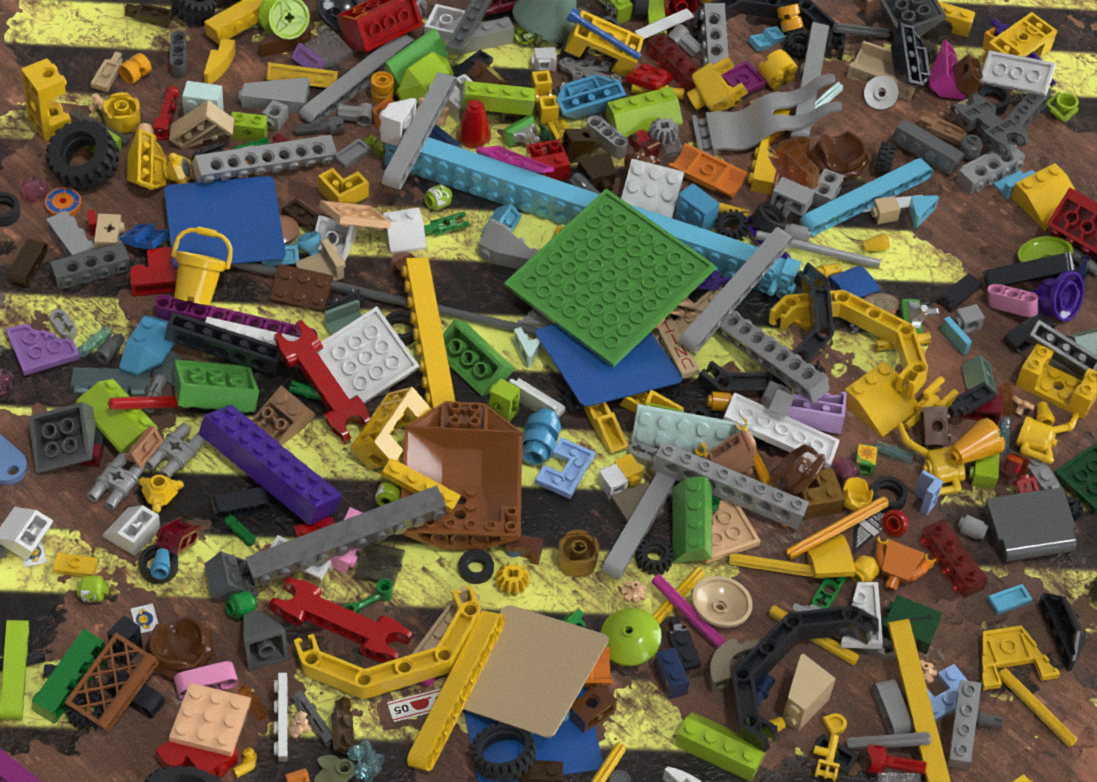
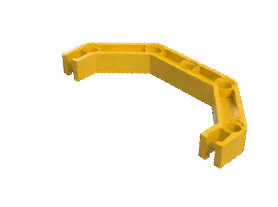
(871, 319)
(390, 675)

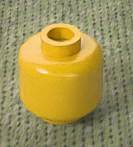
(866, 569)

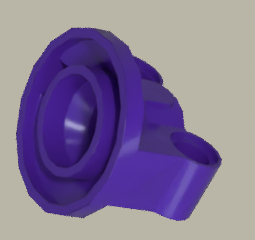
(1061, 295)

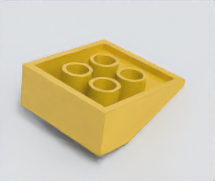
(1042, 193)
(878, 402)

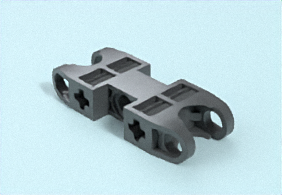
(995, 131)

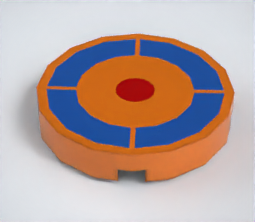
(63, 200)

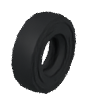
(476, 577)

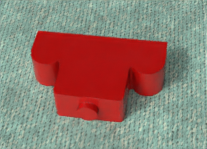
(157, 277)
(182, 755)

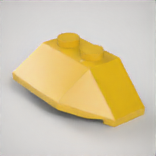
(146, 161)

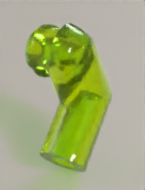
(373, 140)

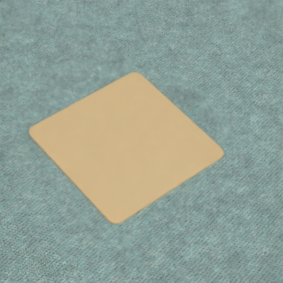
(535, 671)

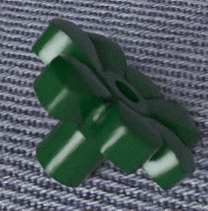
(544, 133)

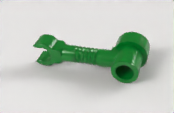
(383, 592)

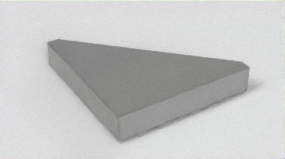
(535, 319)

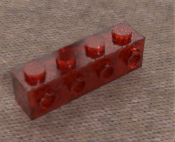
(673, 60)
(953, 558)

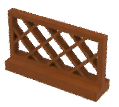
(126, 693)

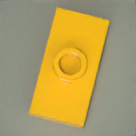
(75, 565)

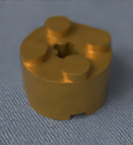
(577, 553)

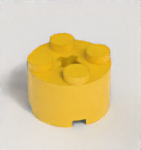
(778, 69)
(122, 112)

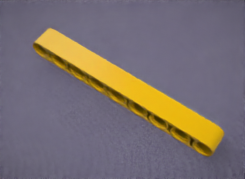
(456, 691)
(918, 698)

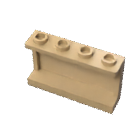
(875, 62)

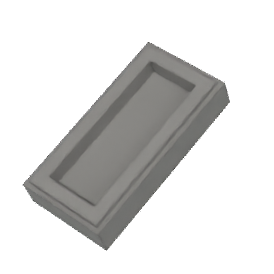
(352, 153)

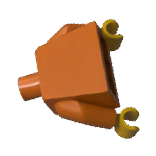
(900, 563)

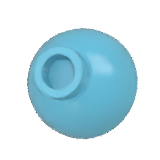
(309, 242)

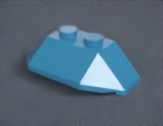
(588, 96)
(146, 346)

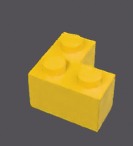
(346, 190)

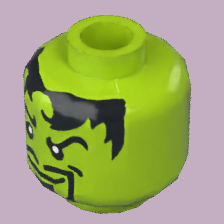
(523, 37)

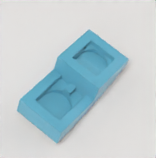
(768, 39)

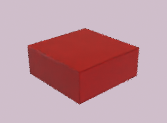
(92, 221)

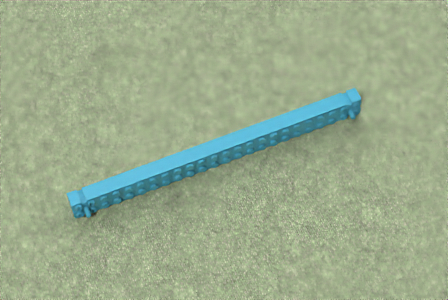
(563, 202)

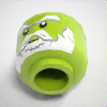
(438, 197)
(387, 493)
(92, 589)

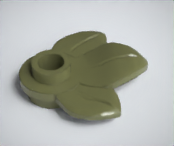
(332, 769)

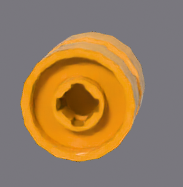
(790, 23)
(135, 68)
(381, 86)

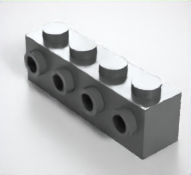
(927, 147)

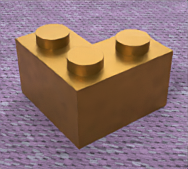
(824, 496)

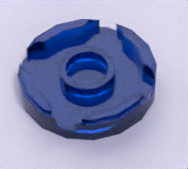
(1084, 269)

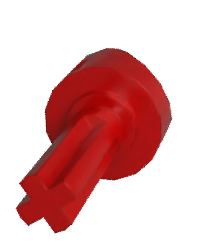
(881, 760)

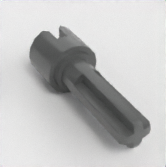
(333, 125)

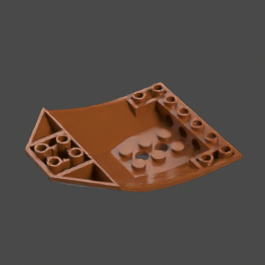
(476, 457)

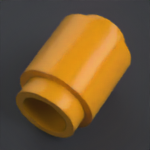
(718, 401)

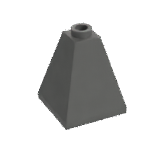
(263, 641)

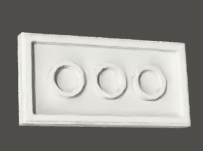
(1018, 73)

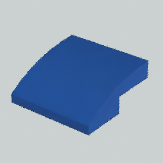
(145, 236)
(856, 281)

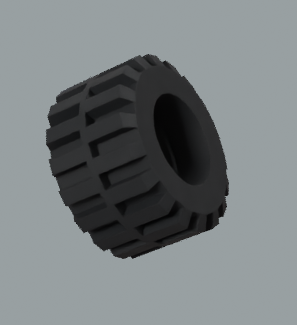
(194, 10)

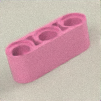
(1012, 300)
(215, 676)

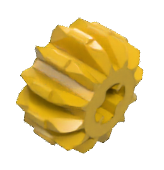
(512, 578)

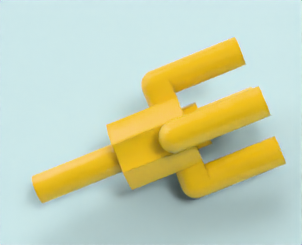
(929, 399)

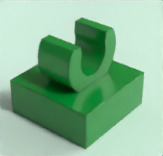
(574, 617)

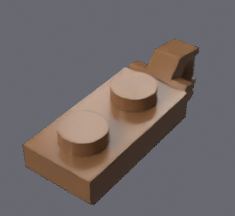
(943, 129)

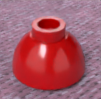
(895, 523)

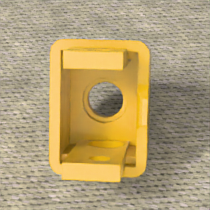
(710, 87)

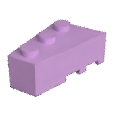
(823, 415)

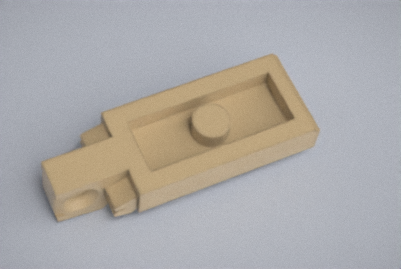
(107, 73)

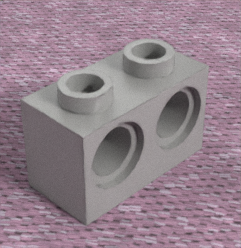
(828, 188)

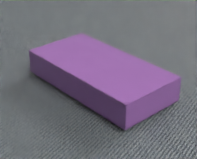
(307, 57)

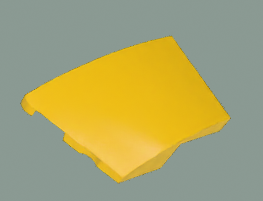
(831, 558)

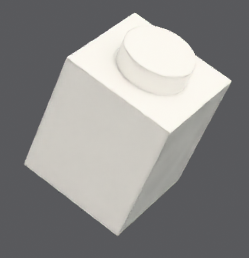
(612, 480)

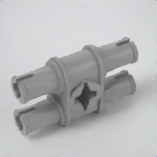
(175, 451)
(116, 481)

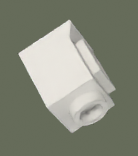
(544, 59)

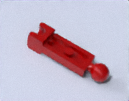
(162, 124)

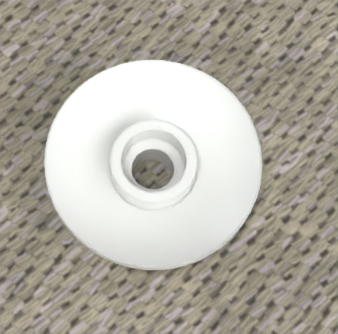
(878, 85)

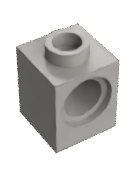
(277, 115)
(969, 318)

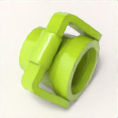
(1065, 105)

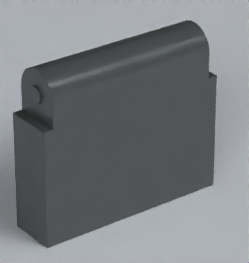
(1031, 524)

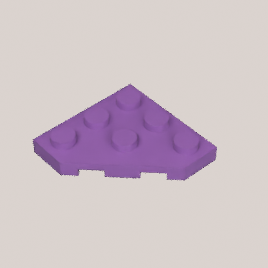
(40, 349)

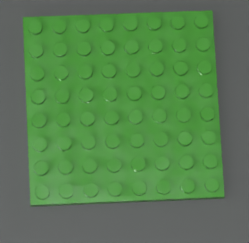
(610, 277)

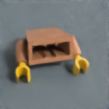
(734, 452)

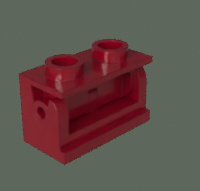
(177, 536)

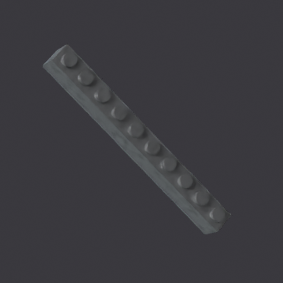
(346, 536)

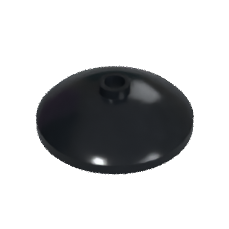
(329, 9)

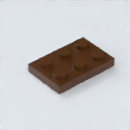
(301, 288)

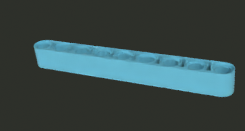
(864, 196)

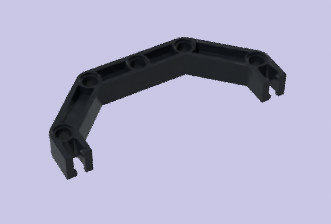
(768, 8)
(821, 317)
(773, 648)

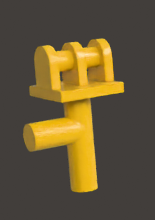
(828, 763)

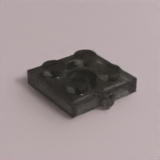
(379, 563)

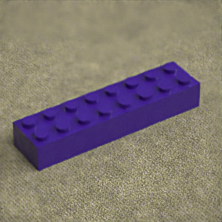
(270, 464)

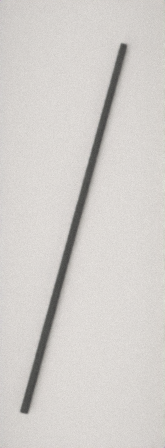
(402, 301)

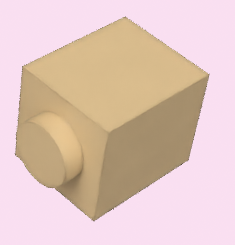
(885, 210)

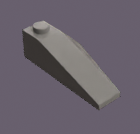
(503, 247)

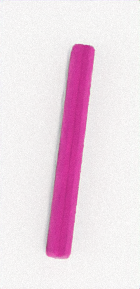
(687, 610)

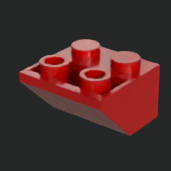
(553, 155)

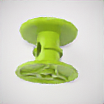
(284, 17)

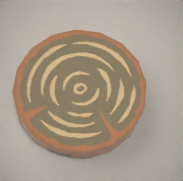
(884, 301)

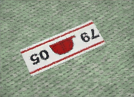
(413, 705)

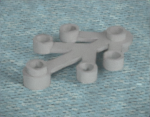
(570, 66)

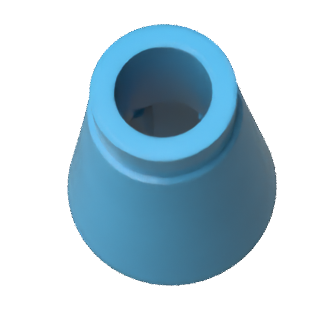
(161, 564)

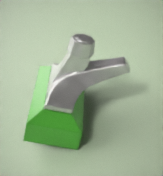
(521, 131)
(915, 314)

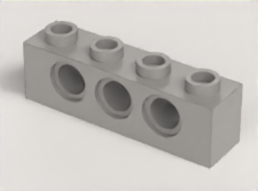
(716, 13)
(989, 170)
(964, 724)

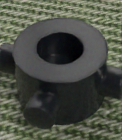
(48, 669)

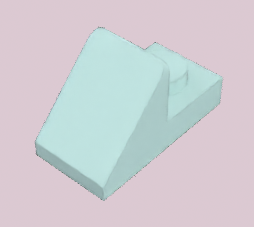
(527, 348)

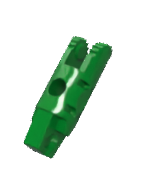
(438, 228)

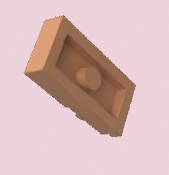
(144, 447)

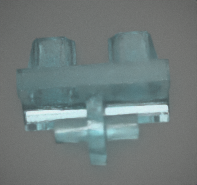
(368, 759)

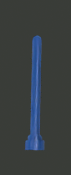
(574, 16)

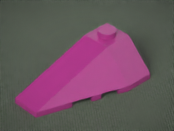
(942, 74)
(513, 158)

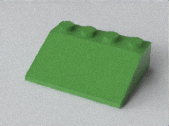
(214, 386)

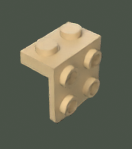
(325, 261)

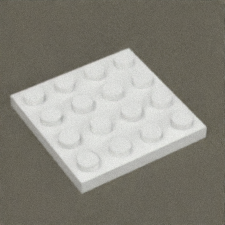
(367, 356)

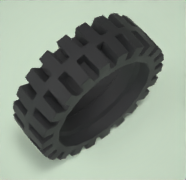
(506, 769)

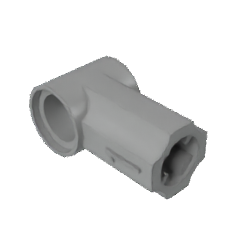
(682, 38)
(361, 114)

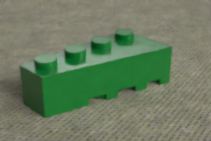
(81, 655)

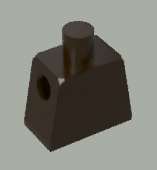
(579, 144)
(598, 170)

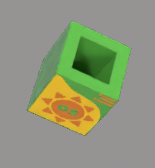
(866, 459)

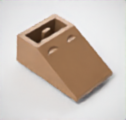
(283, 416)

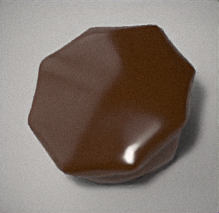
(840, 154)
(797, 470)
(180, 646)

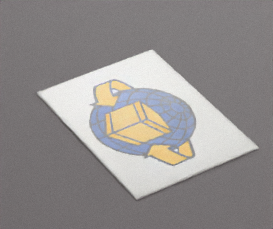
(37, 557)
(145, 617)

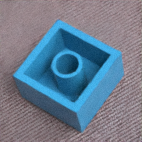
(696, 208)

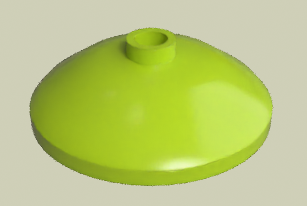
(1043, 247)
(637, 646)

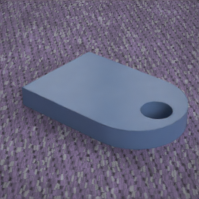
(10, 460)

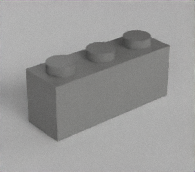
(491, 35)
(68, 235)

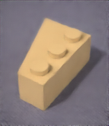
(201, 124)

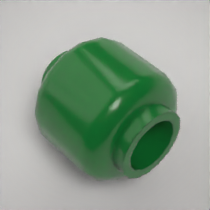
(240, 604)

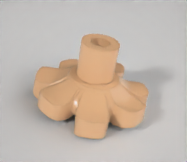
(98, 103)
(1022, 405)
(634, 591)
(928, 671)
(299, 725)

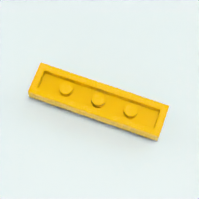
(317, 77)
(416, 482)

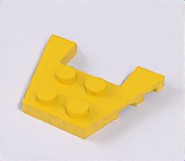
(1011, 648)

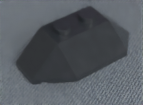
(910, 56)
(1064, 627)

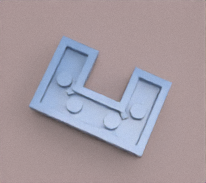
(578, 461)
(945, 703)

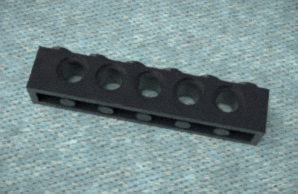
(223, 343)

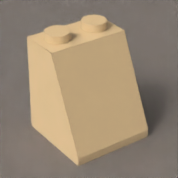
(808, 693)

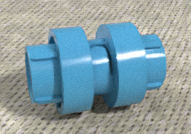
(540, 436)

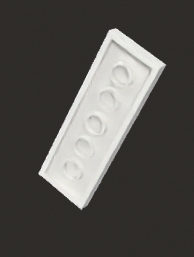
(780, 430)

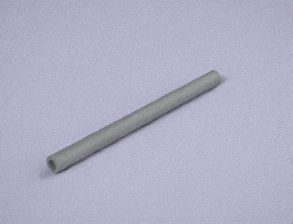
(827, 251)

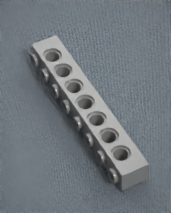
(323, 145)
(774, 357)
(732, 485)

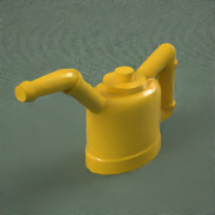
(1038, 438)
(937, 463)

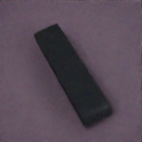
(1029, 270)

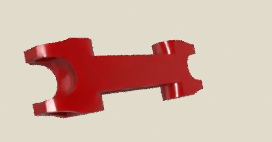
(305, 354)
(370, 634)

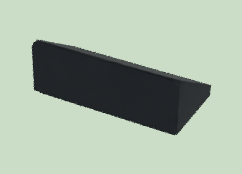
(843, 756)

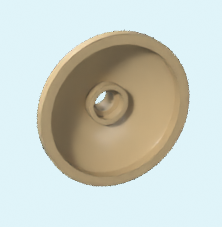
(722, 601)

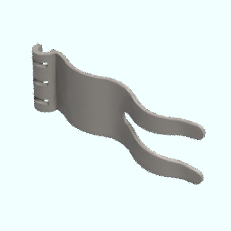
(754, 123)

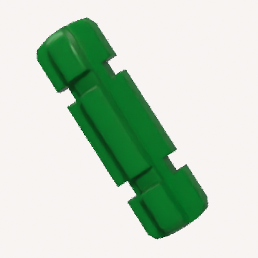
(240, 530)

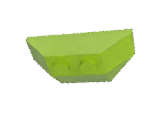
(421, 75)

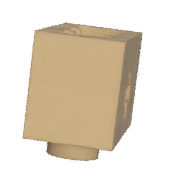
(108, 230)

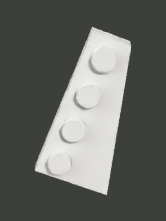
(867, 599)
(281, 725)

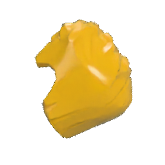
(856, 493)

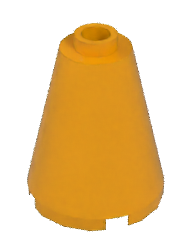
(978, 443)

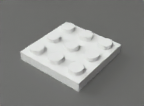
(652, 187)

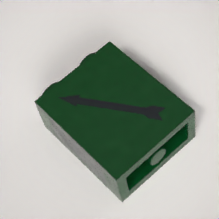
(922, 620)

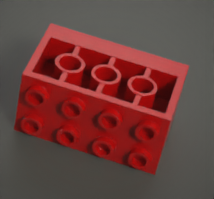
(378, 22)
(1085, 211)

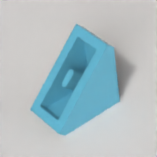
(921, 207)

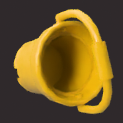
(198, 273)

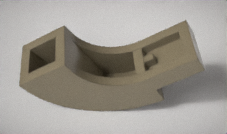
(724, 657)

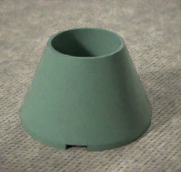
(545, 18)

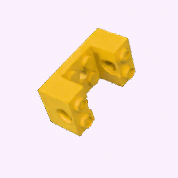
(582, 37)
(1036, 37)
(41, 86)
(1040, 378)
(374, 443)

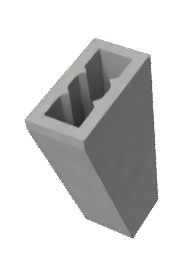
(288, 91)

